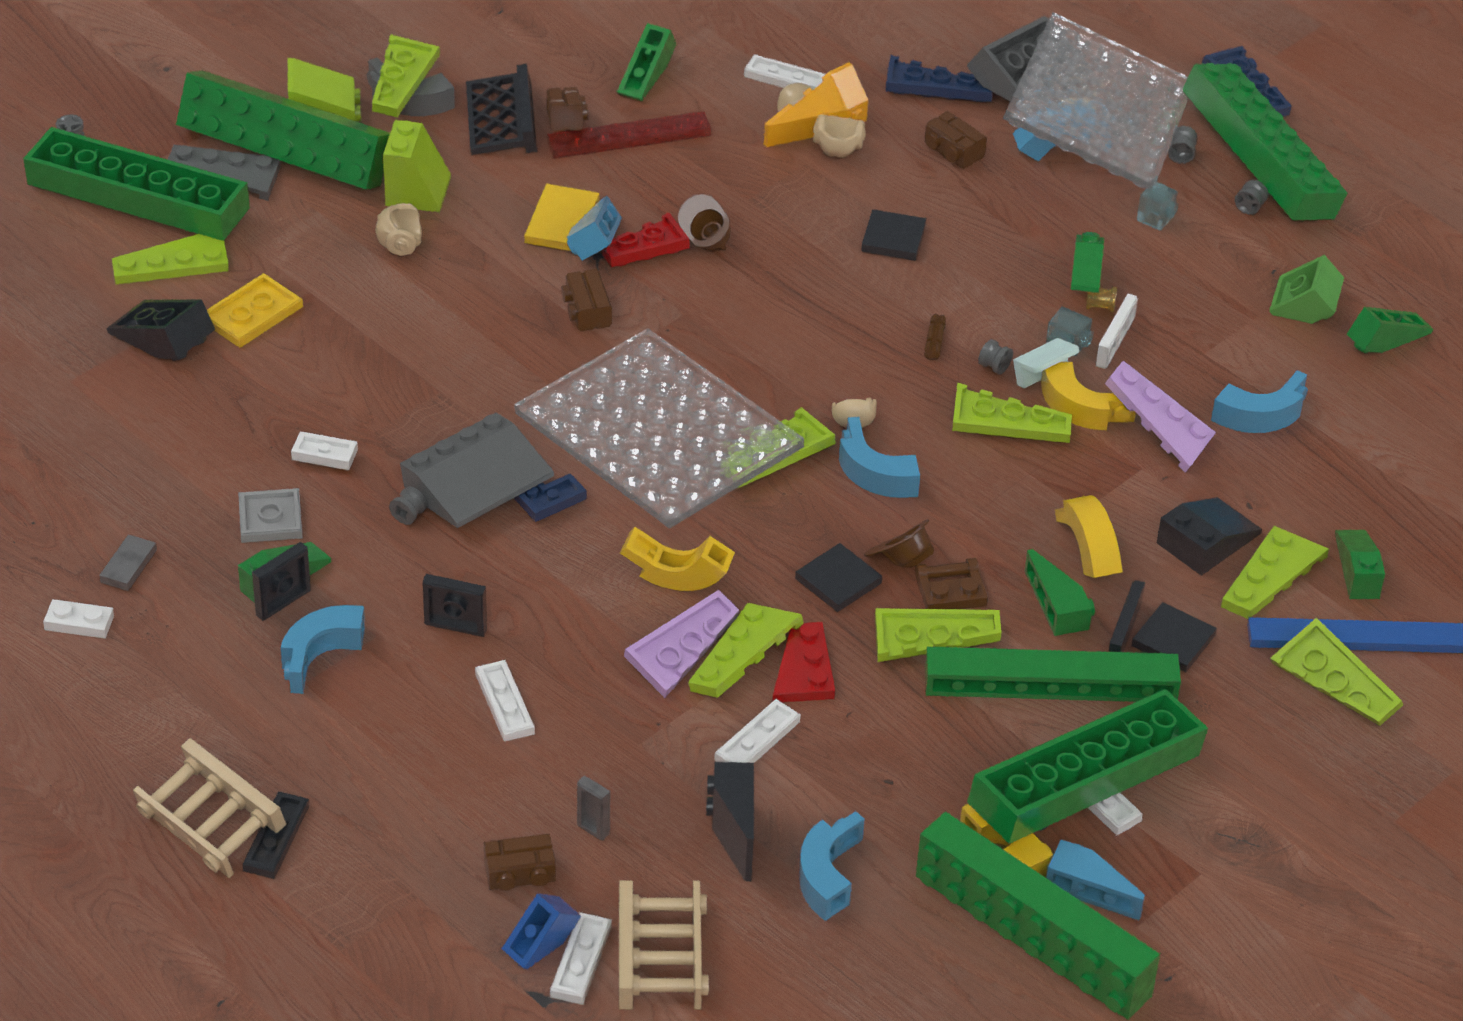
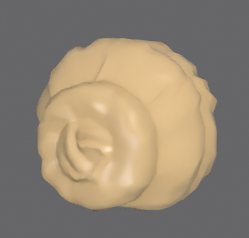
(838, 135)
(399, 229)

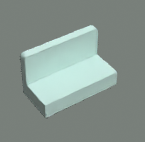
(1030, 365)

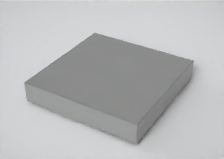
(270, 515)

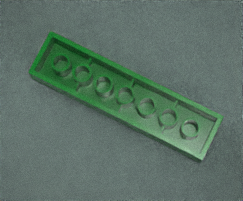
(283, 129)
(1264, 142)
(137, 183)
(1086, 765)
(1037, 915)

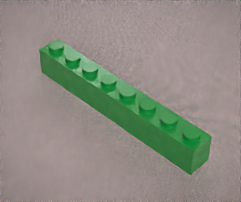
(1049, 674)

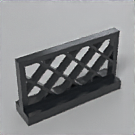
(521, 109)

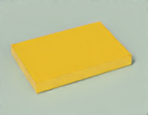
(556, 215)
(253, 310)

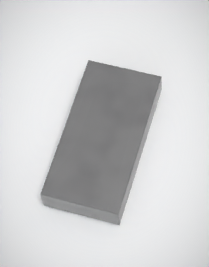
(128, 562)
(593, 808)

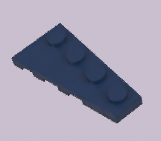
(1248, 66)
(938, 82)

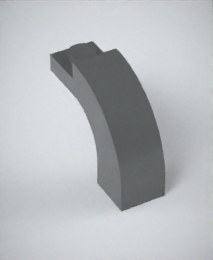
(430, 98)

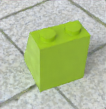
(323, 89)
(414, 168)

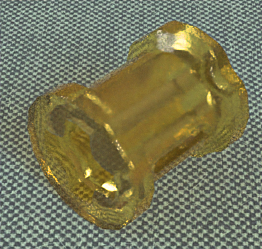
(1104, 299)

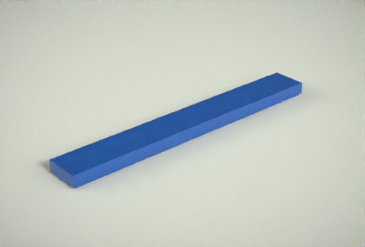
(1363, 634)

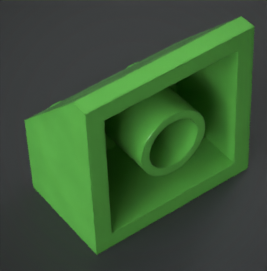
(1308, 292)

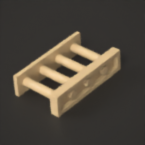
(218, 779)
(633, 957)

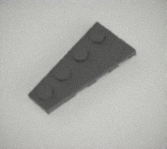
(256, 170)

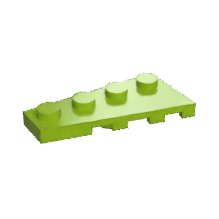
(402, 73)
(815, 437)
(1270, 570)
(910, 631)
(742, 645)
(1333, 669)

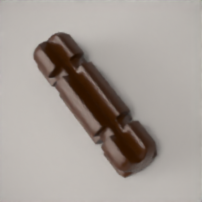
(935, 336)

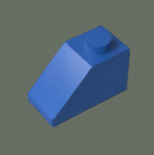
(541, 930)

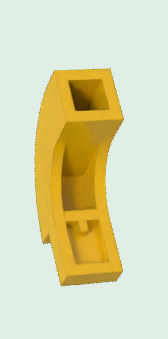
(1087, 407)
(1094, 535)
(677, 568)

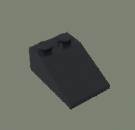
(164, 327)
(1205, 533)
(733, 811)

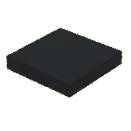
(893, 235)
(838, 577)
(281, 581)
(454, 605)
(1174, 633)

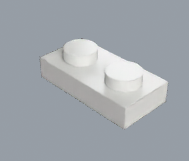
(324, 450)
(78, 618)

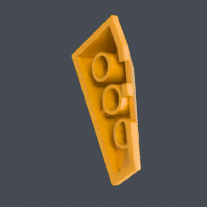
(836, 96)

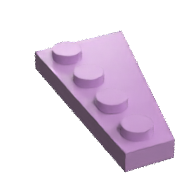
(1171, 422)
(680, 643)

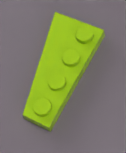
(173, 259)
(1010, 418)

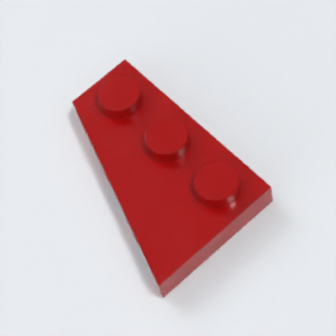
(651, 241)
(805, 666)

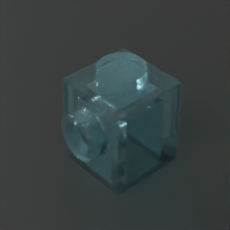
(1157, 206)
(1071, 328)

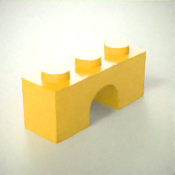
(1027, 849)

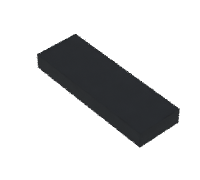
(1127, 617)
(271, 847)

